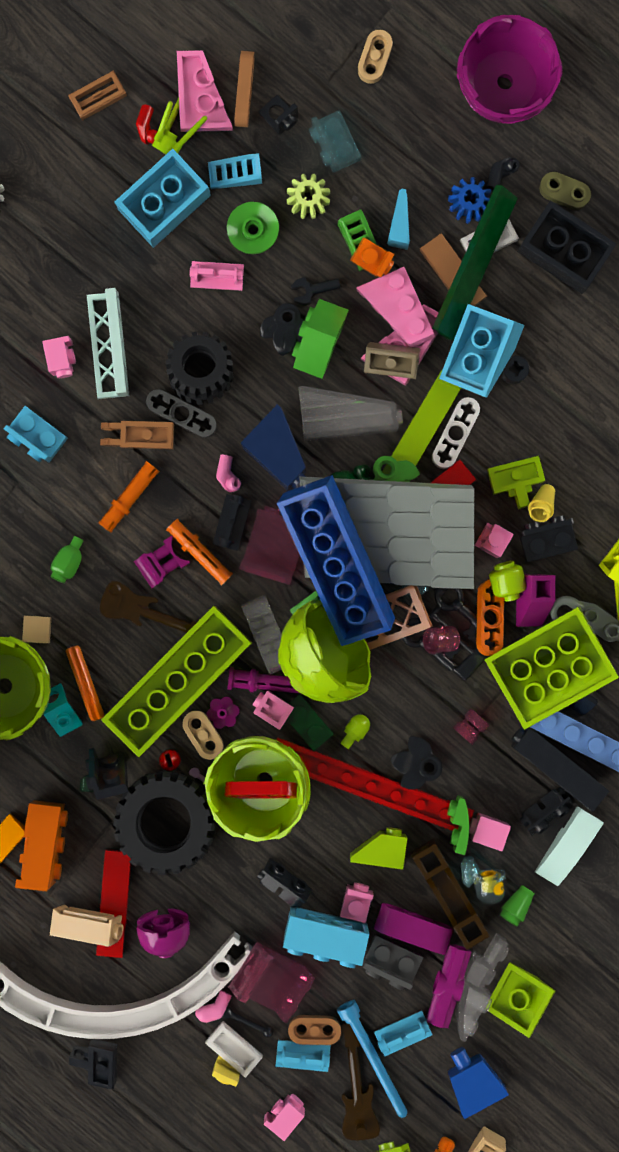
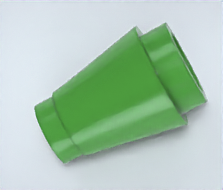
(517, 906)

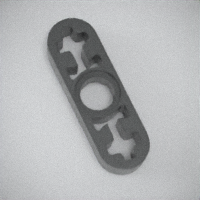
(167, 398)

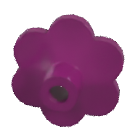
(226, 705)

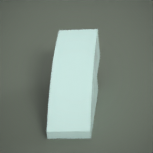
(569, 846)

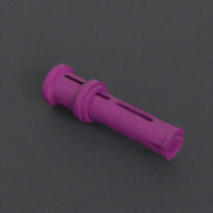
(253, 680)

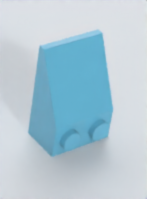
(480, 350)

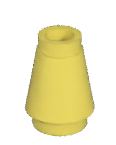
(542, 505)

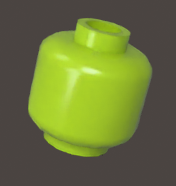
(507, 580)

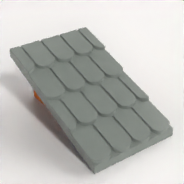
(413, 530)

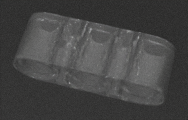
(265, 630)

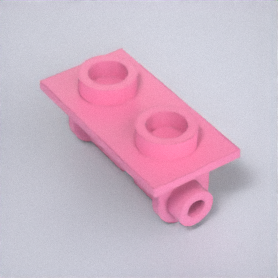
(216, 275)

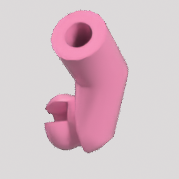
(225, 475)
(215, 1010)

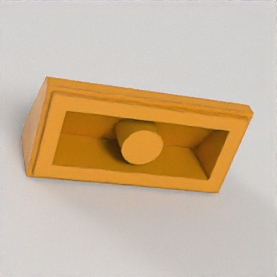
(10, 835)

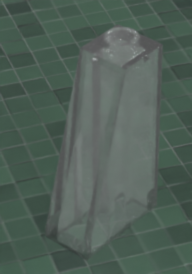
(343, 415)

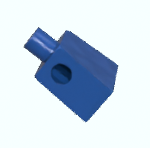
(474, 1083)

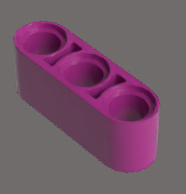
(413, 928)

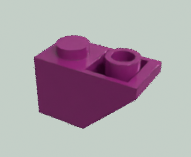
(536, 600)

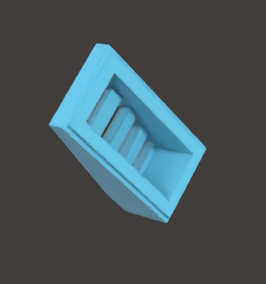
(244, 160)
(399, 228)

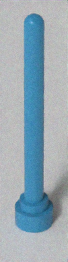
(350, 1014)

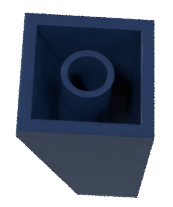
(275, 449)

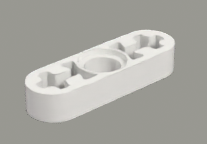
(458, 412)

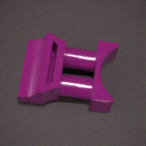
(150, 567)

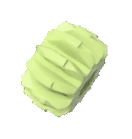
(305, 186)

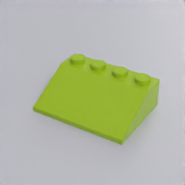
(551, 668)

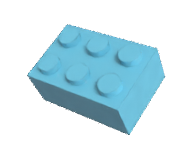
(163, 198)
(326, 937)

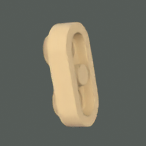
(373, 57)
(201, 735)

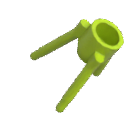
(165, 139)

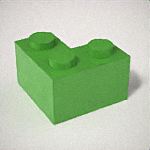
(319, 338)

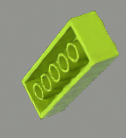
(176, 681)

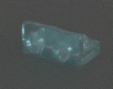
(335, 141)

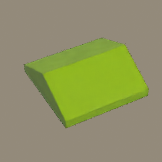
(520, 999)

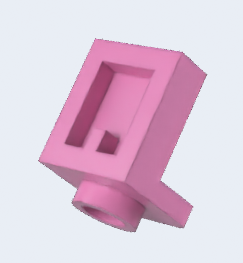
(272, 709)
(356, 902)

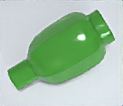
(67, 561)

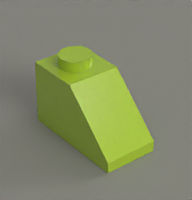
(382, 849)

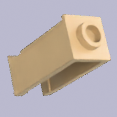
(86, 925)

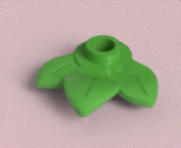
(400, 470)

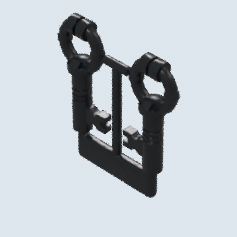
(475, 658)

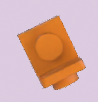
(373, 258)

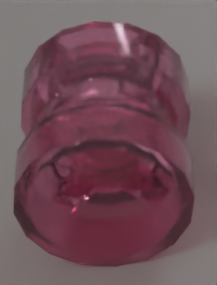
(441, 639)
(468, 731)

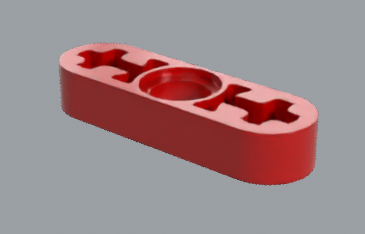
(261, 790)

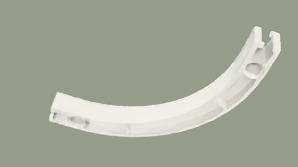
(123, 1019)

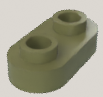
(565, 192)

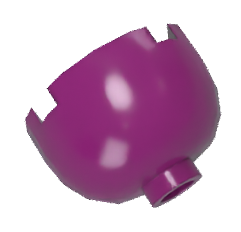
(163, 933)

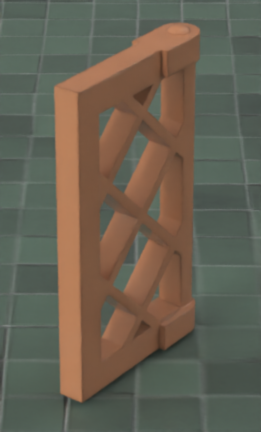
(406, 630)

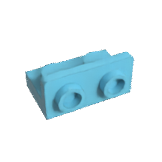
(36, 434)

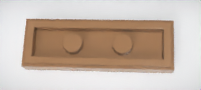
(446, 263)

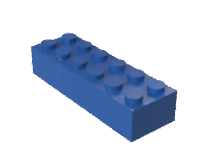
(336, 560)

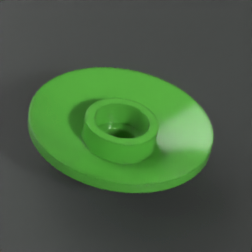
(247, 216)

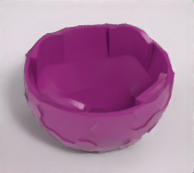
(511, 50)

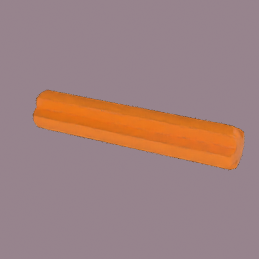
(85, 683)

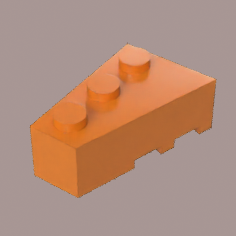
(42, 845)

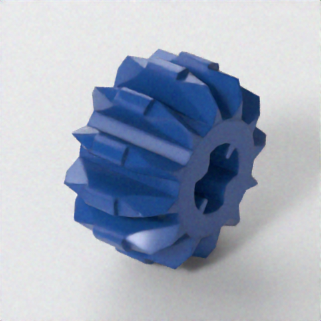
(473, 192)

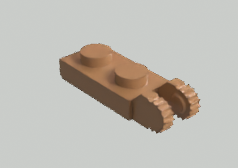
(141, 435)

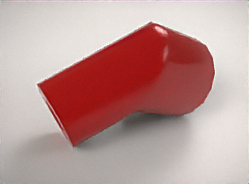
(143, 124)

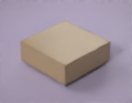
(36, 629)

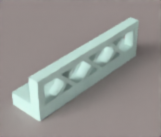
(117, 344)

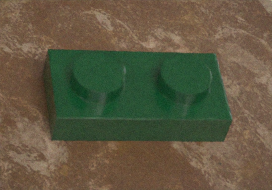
(308, 723)

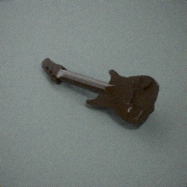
(122, 603)
(359, 1118)

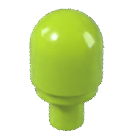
(355, 730)

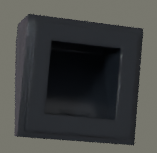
(584, 704)

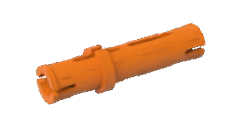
(128, 497)
(199, 551)

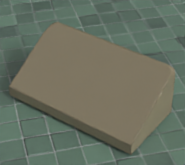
(391, 360)

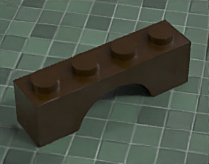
(449, 894)

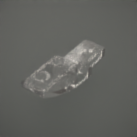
(476, 997)

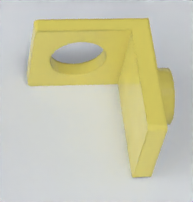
(225, 1072)

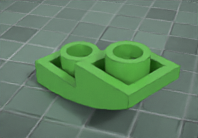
(459, 816)

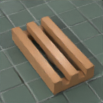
(98, 95)

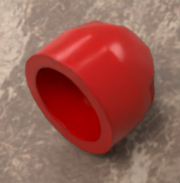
(175, 758)

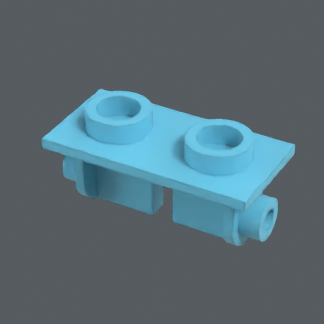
(403, 1033)
(302, 1056)

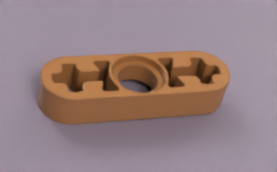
(244, 88)

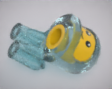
(487, 882)

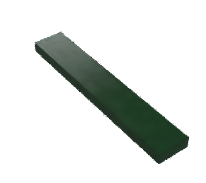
(475, 262)

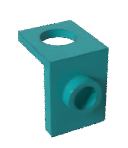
(61, 714)

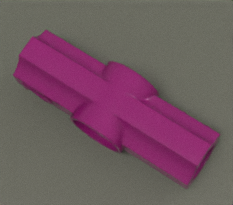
(448, 986)

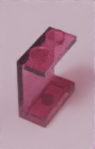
(271, 548)
(272, 981)

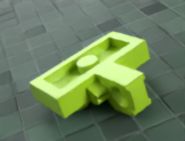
(517, 479)

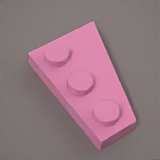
(199, 94)

